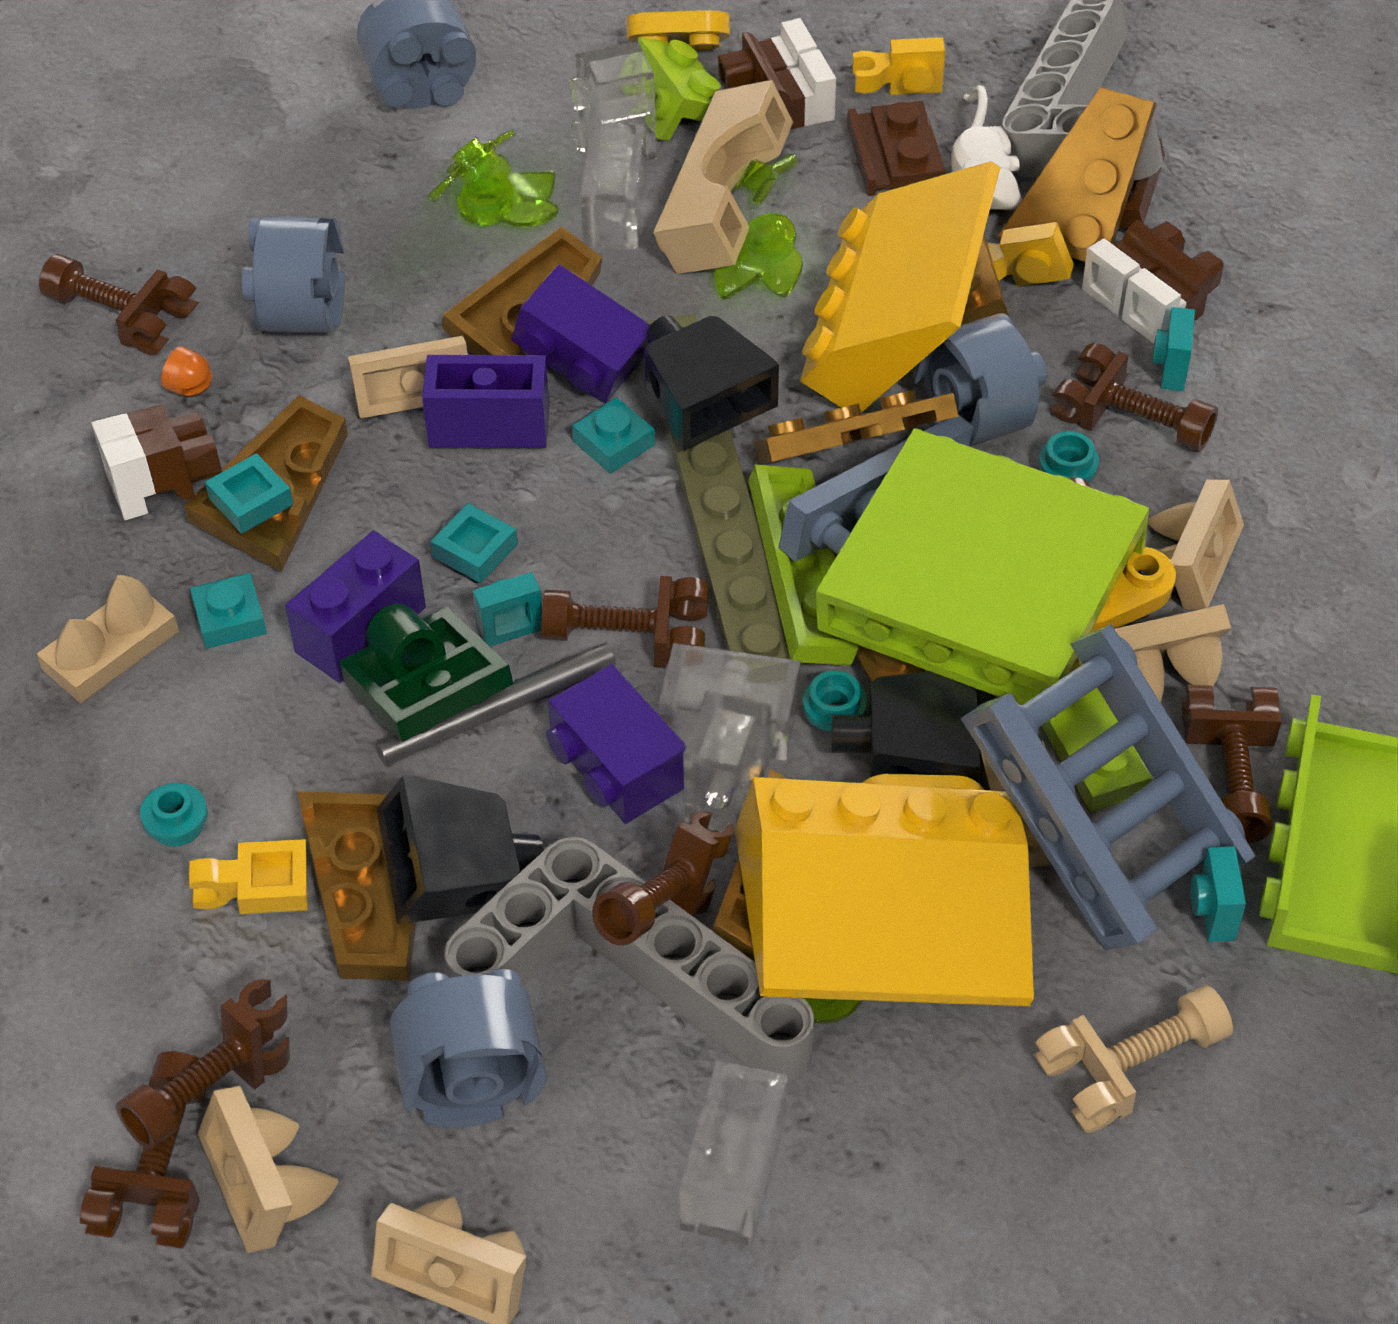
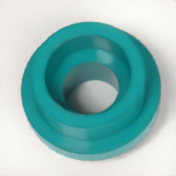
(1070, 456)
(833, 688)
(177, 827)

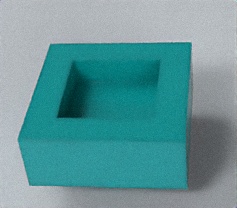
(1174, 348)
(613, 435)
(249, 493)
(474, 543)
(508, 609)
(228, 610)
(1219, 894)

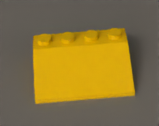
(897, 284)
(886, 892)

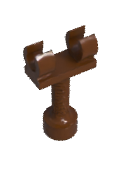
(138, 321)
(1107, 375)
(682, 598)
(1236, 732)
(629, 909)
(151, 1113)
(173, 1197)

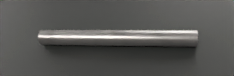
(511, 698)

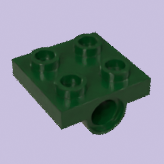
(422, 669)

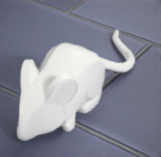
(988, 144)

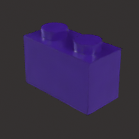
(581, 333)
(486, 401)
(335, 609)
(616, 744)

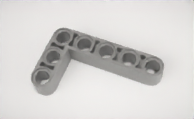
(1065, 82)
(684, 984)

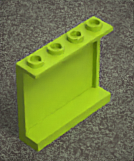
(978, 567)
(1337, 846)

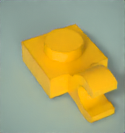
(908, 68)
(1032, 255)
(263, 879)

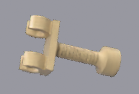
(1200, 1018)

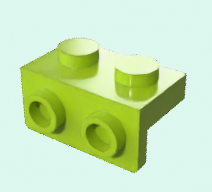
(680, 84)

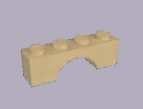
(701, 218)

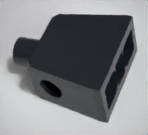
(706, 378)
(912, 727)
(448, 848)

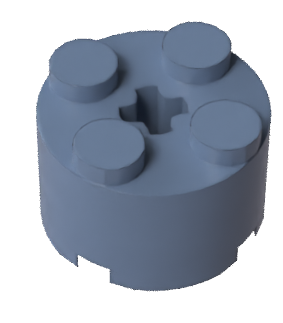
(417, 51)
(295, 274)
(989, 374)
(466, 1047)

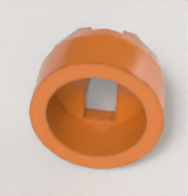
(186, 372)

